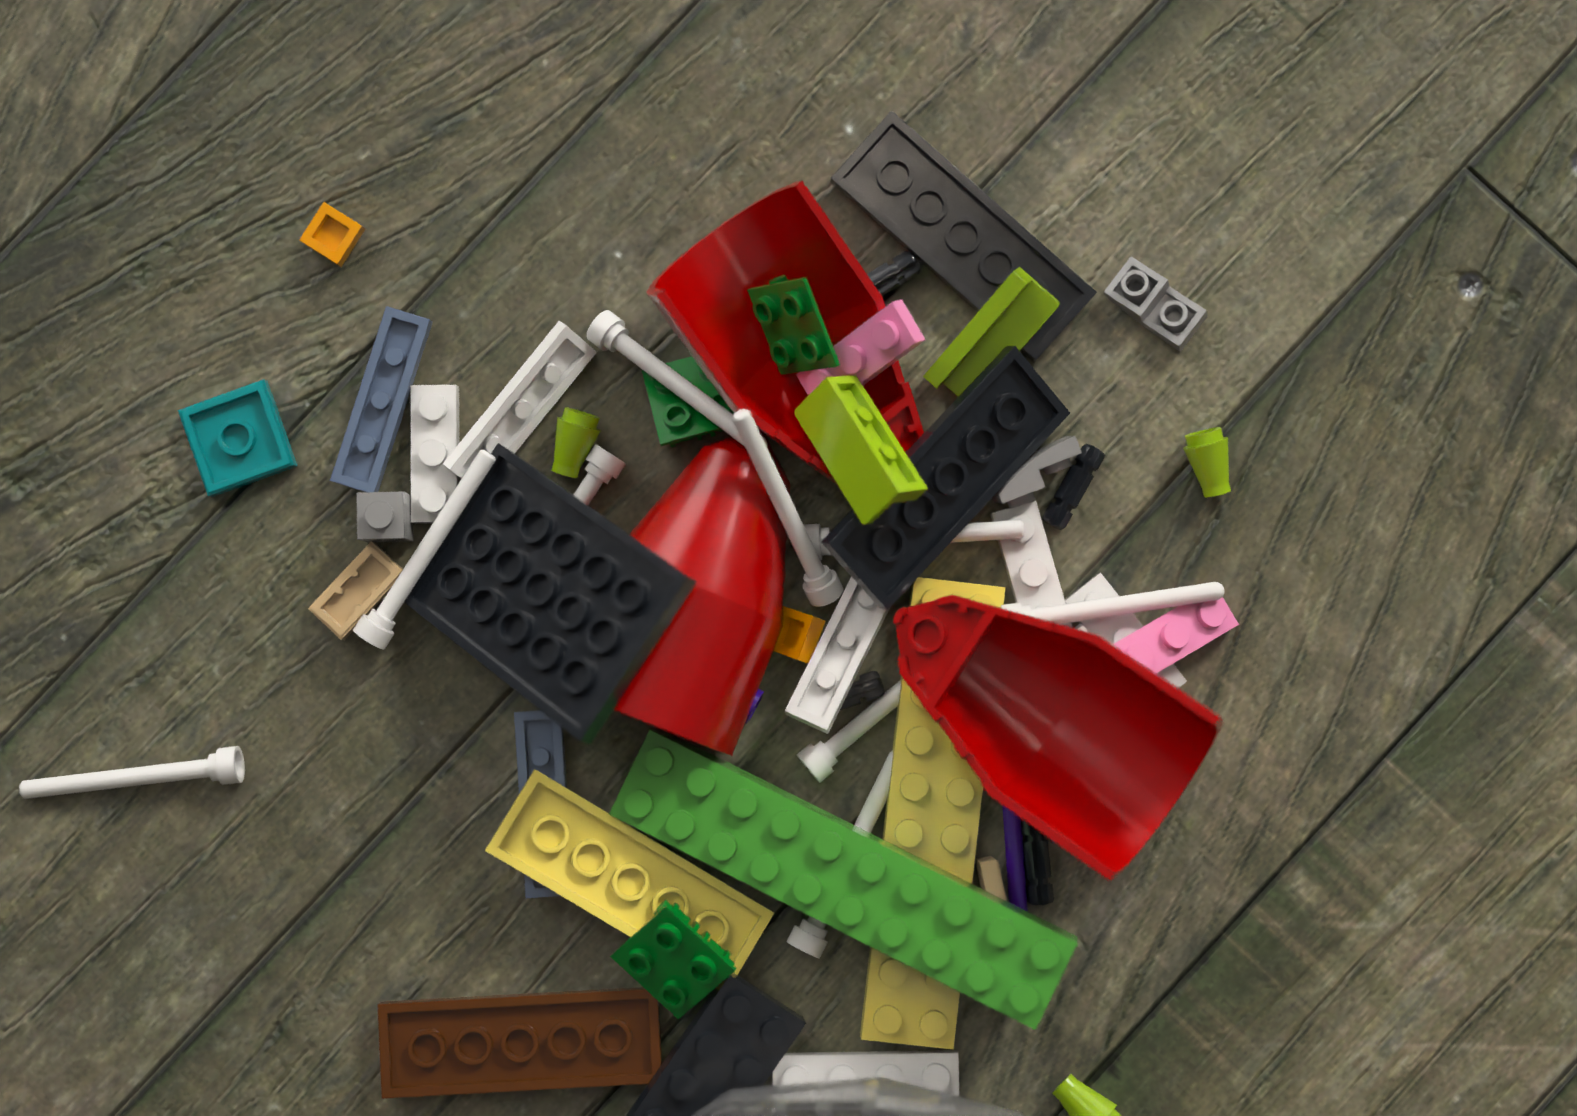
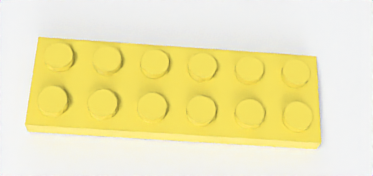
(617, 868)

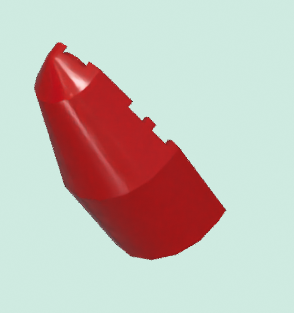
(714, 318)
(717, 647)
(1057, 723)

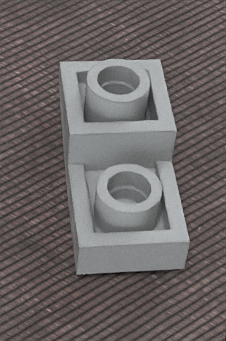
(1155, 304)
(1027, 478)

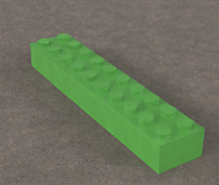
(845, 877)

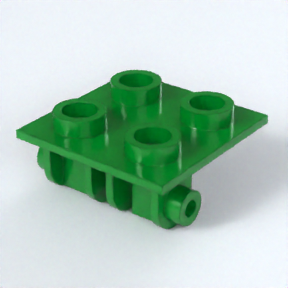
(793, 325)
(674, 417)
(674, 959)

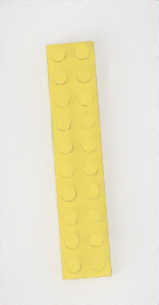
(936, 817)

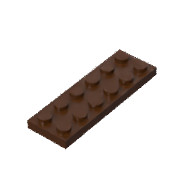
(518, 1042)

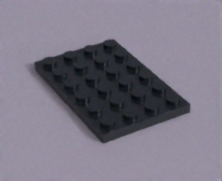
(549, 594)

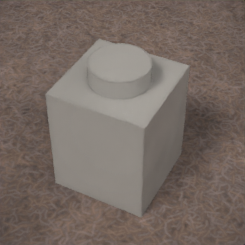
(384, 517)

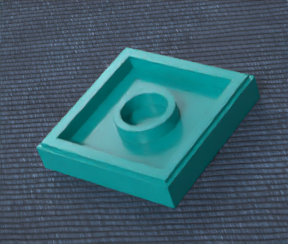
(237, 438)

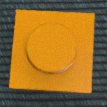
(332, 234)
(799, 635)

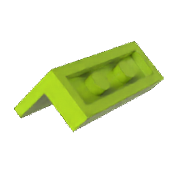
(1005, 320)
(858, 447)

